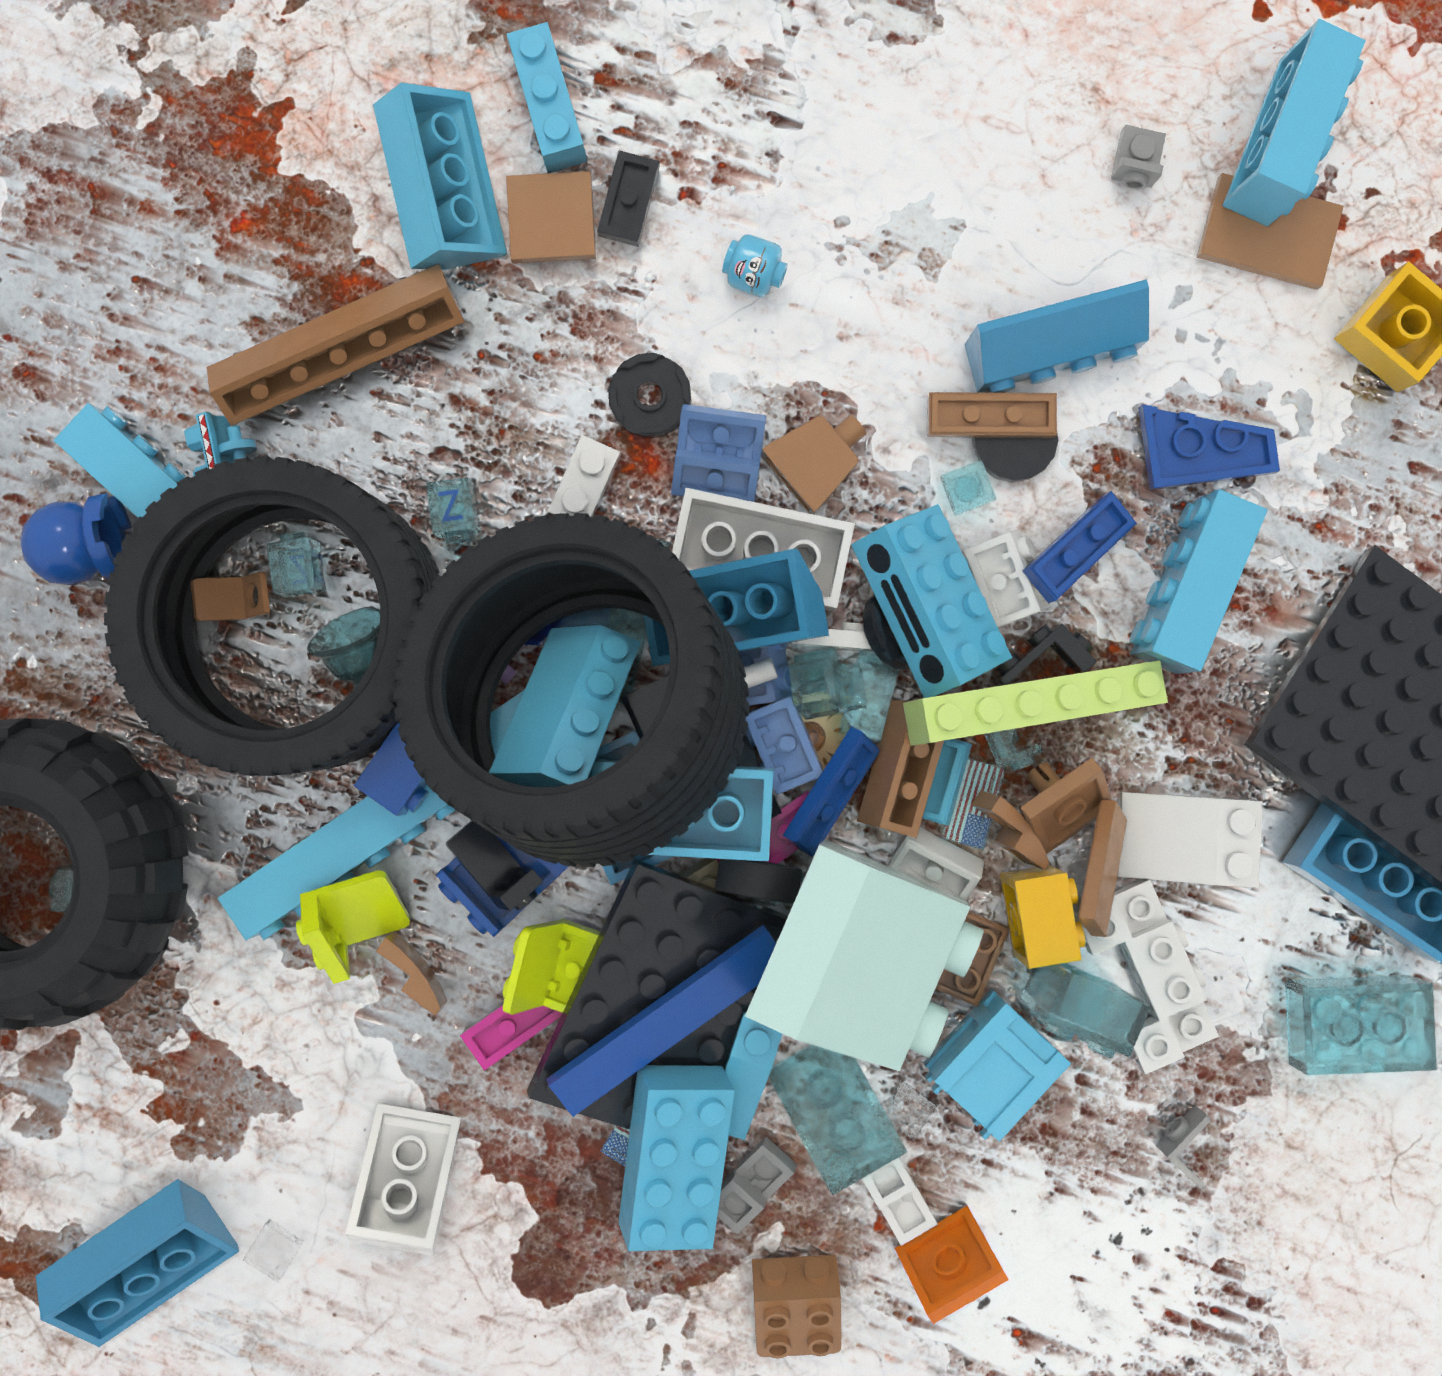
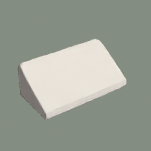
(938, 863)

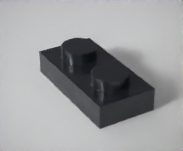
(628, 198)

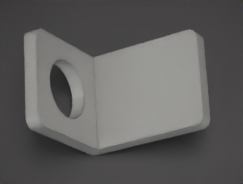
(1179, 1135)

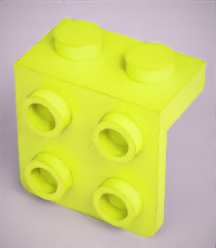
(347, 915)
(547, 965)

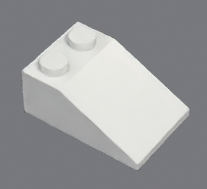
(1191, 839)
(404, 1180)

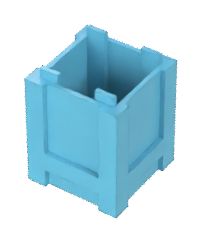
(995, 1065)

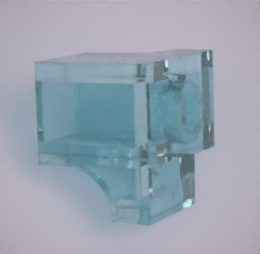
(824, 685)

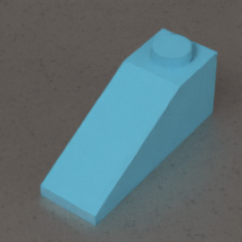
(748, 1070)

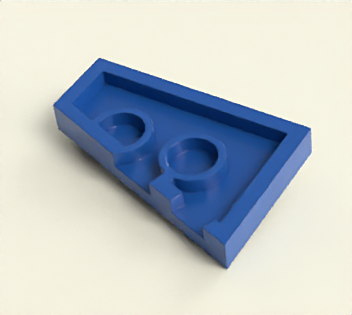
(1203, 450)

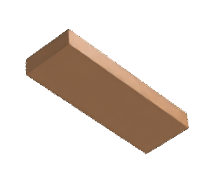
(992, 415)
(1102, 868)

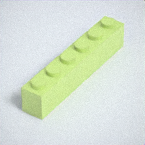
(1034, 702)

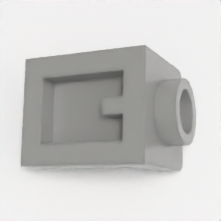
(1138, 157)

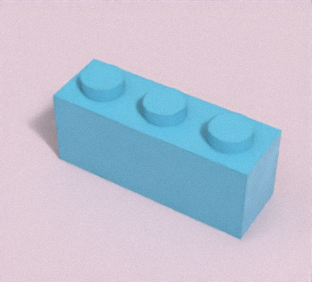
(547, 97)
(118, 459)

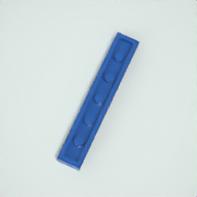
(663, 1023)

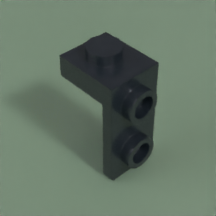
(1070, 647)
(494, 867)

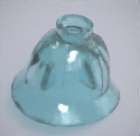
(348, 643)

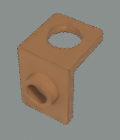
(229, 598)

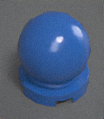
(75, 541)

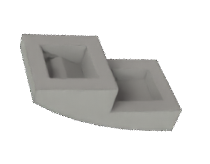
(752, 1183)

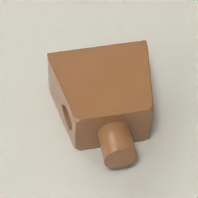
(815, 459)

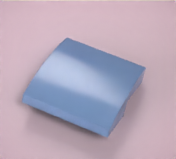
(718, 452)

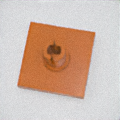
(951, 1265)

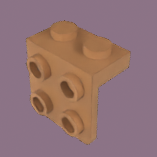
(797, 1306)

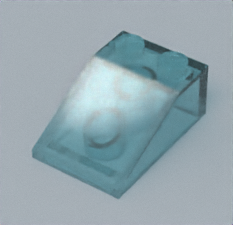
(836, 1115)

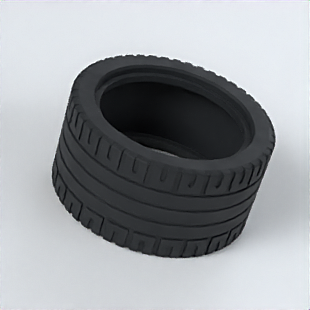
(482, 618)
(155, 625)

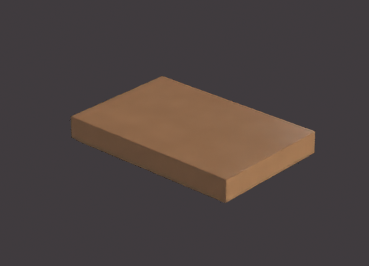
(1289, 249)

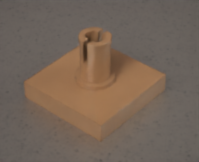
(1065, 803)

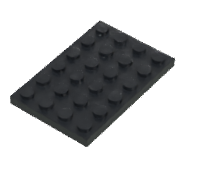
(649, 944)

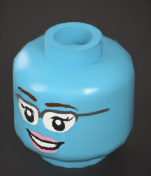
(754, 265)

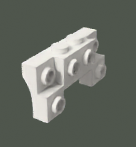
(1161, 973)

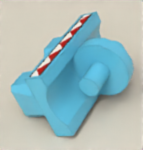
(217, 440)

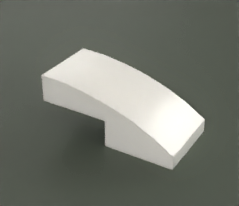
(900, 1201)

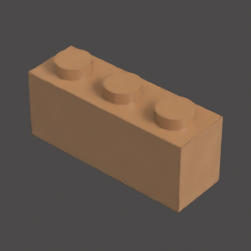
(899, 778)

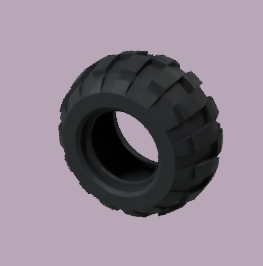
(123, 871)

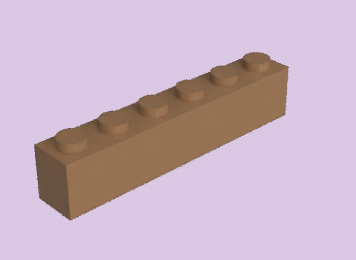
(334, 345)

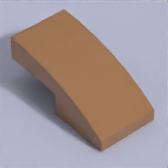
(1016, 833)
(423, 983)

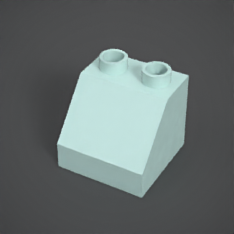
(864, 960)

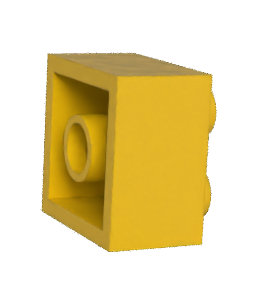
(1398, 328)
(1042, 916)

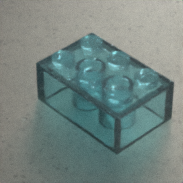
(1087, 1006)
(1360, 1025)

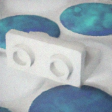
(999, 575)

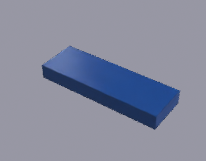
(1079, 547)
(831, 791)

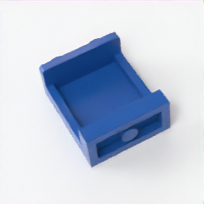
(484, 914)

